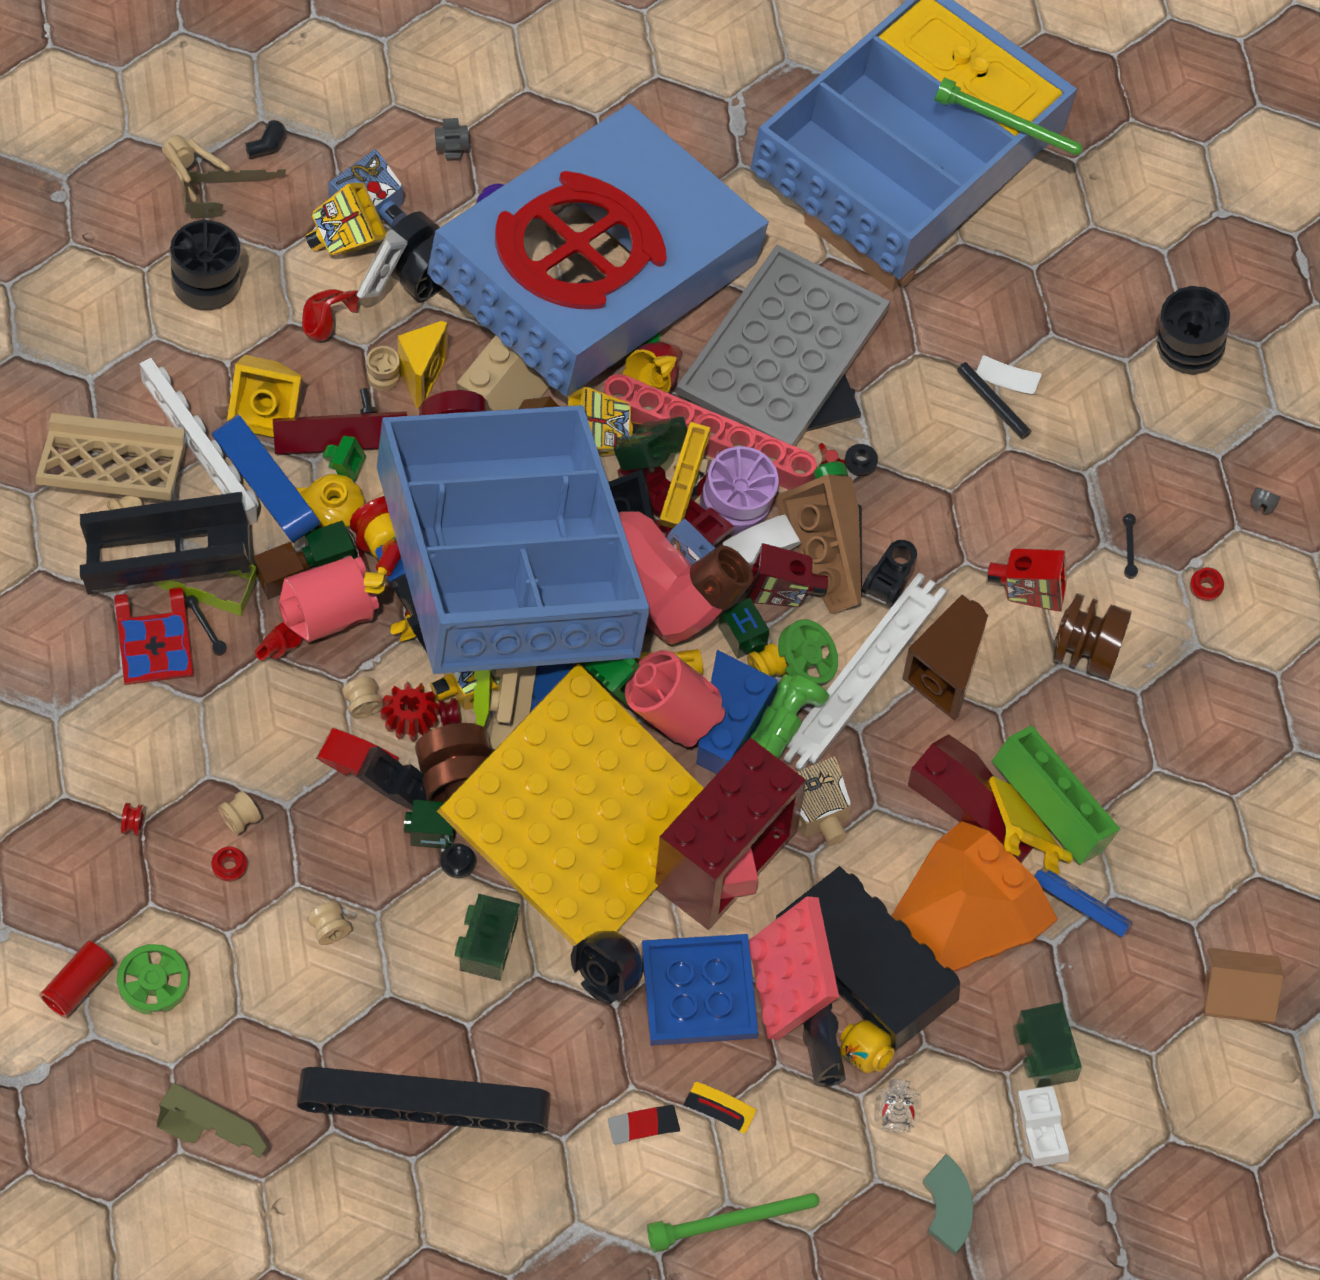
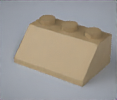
(502, 378)

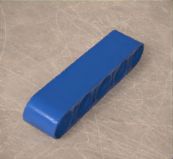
(266, 478)

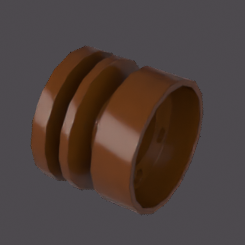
(1092, 635)

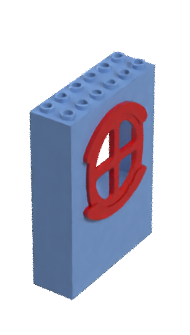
(650, 195)

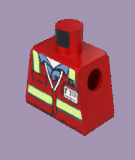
(1033, 577)

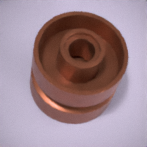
(450, 757)

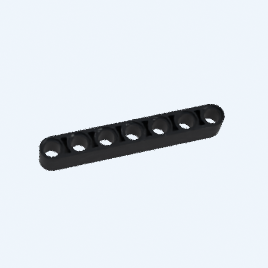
(423, 1100)

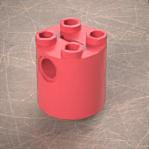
(327, 599)
(674, 698)

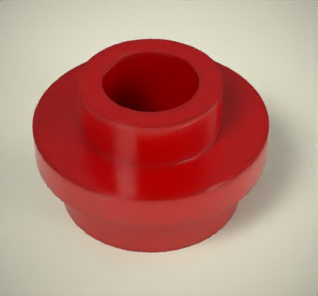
(1209, 576)
(225, 855)

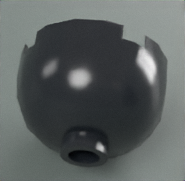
(613, 965)

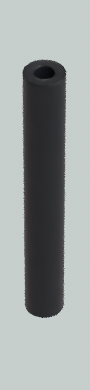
(994, 400)

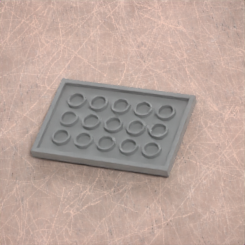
(783, 346)

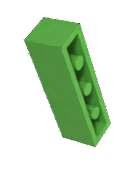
(1055, 794)

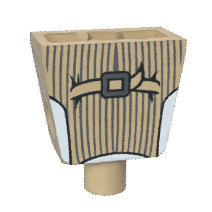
(824, 801)

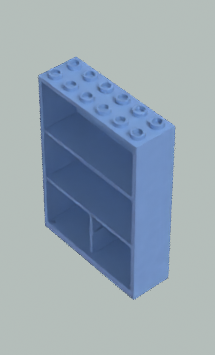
(510, 539)

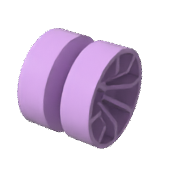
(740, 487)

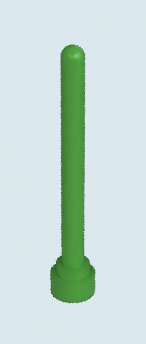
(950, 94)
(663, 1235)

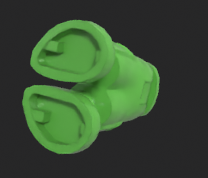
(780, 719)

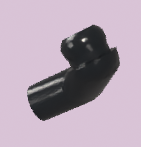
(270, 140)

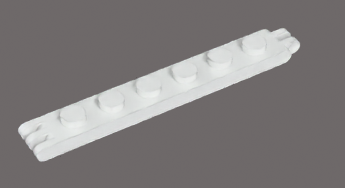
(864, 671)

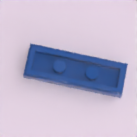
(1084, 902)

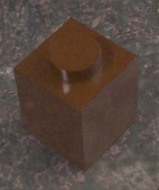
(276, 565)

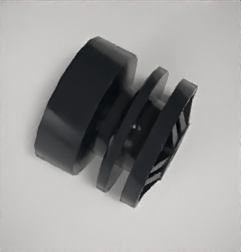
(1193, 329)

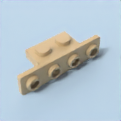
(511, 701)

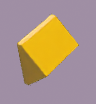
(422, 358)

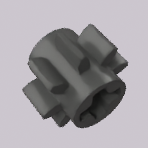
(451, 138)

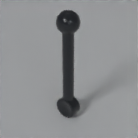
(1130, 570)
(218, 646)

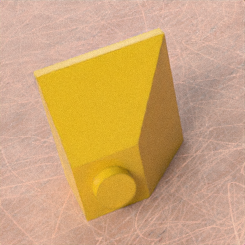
(263, 392)

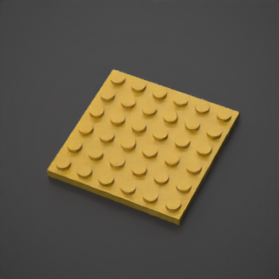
(574, 808)

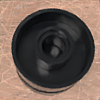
(414, 261)
(205, 264)

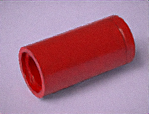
(76, 979)

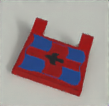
(155, 644)

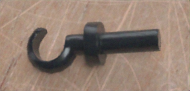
(367, 408)

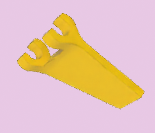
(1025, 826)

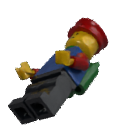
(377, 536)

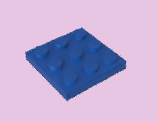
(699, 989)

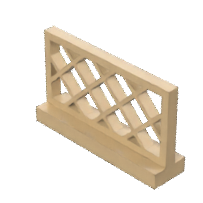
(112, 440)

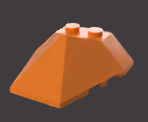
(973, 899)

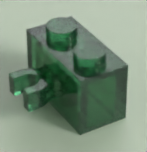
(488, 937)

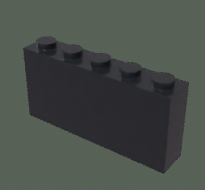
(879, 962)

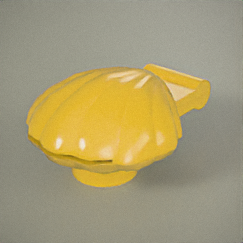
(333, 498)

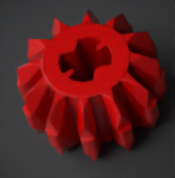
(410, 711)

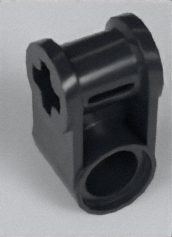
(889, 577)

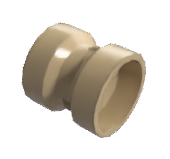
(383, 368)

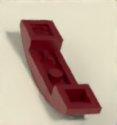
(706, 522)

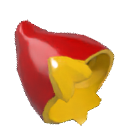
(654, 365)

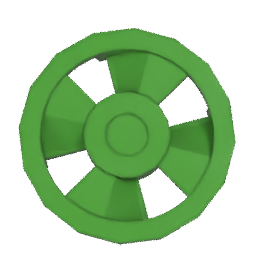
(805, 641)
(152, 979)

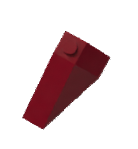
(959, 785)

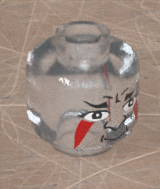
(897, 1106)

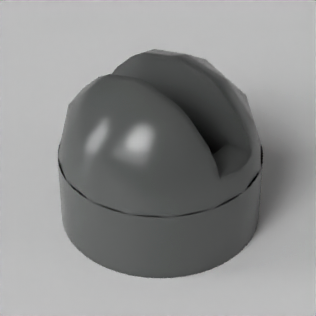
(1265, 498)

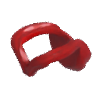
(317, 315)

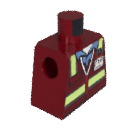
(783, 577)

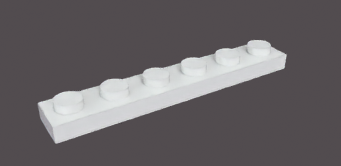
(206, 452)

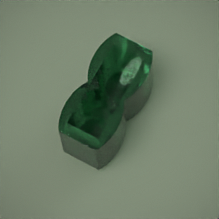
(651, 444)

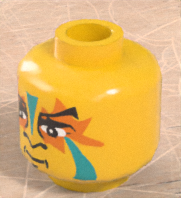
(866, 1046)

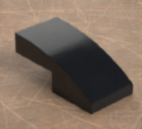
(391, 778)

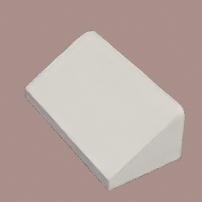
(382, 265)

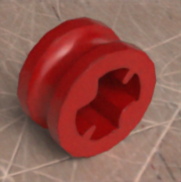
(132, 819)

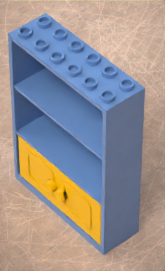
(887, 160)

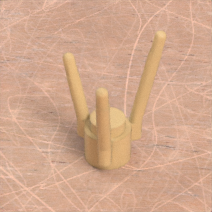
(181, 156)

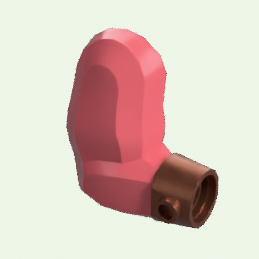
(678, 594)

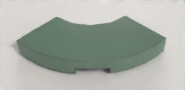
(952, 1204)

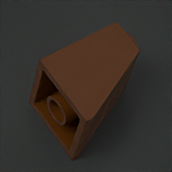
(945, 656)

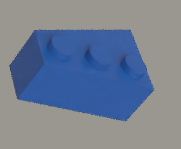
(745, 698)

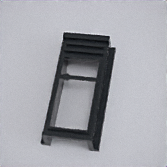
(218, 515)

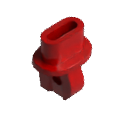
(277, 643)

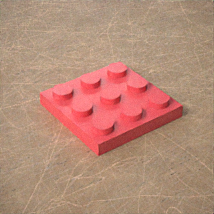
(793, 968)

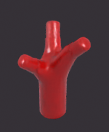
(828, 455)

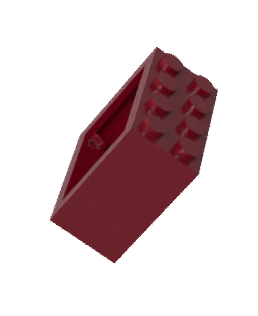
(735, 810)

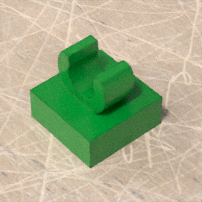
(346, 458)

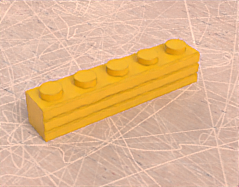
(685, 475)

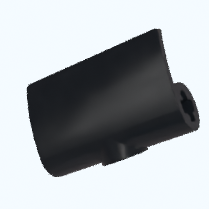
(823, 1050)

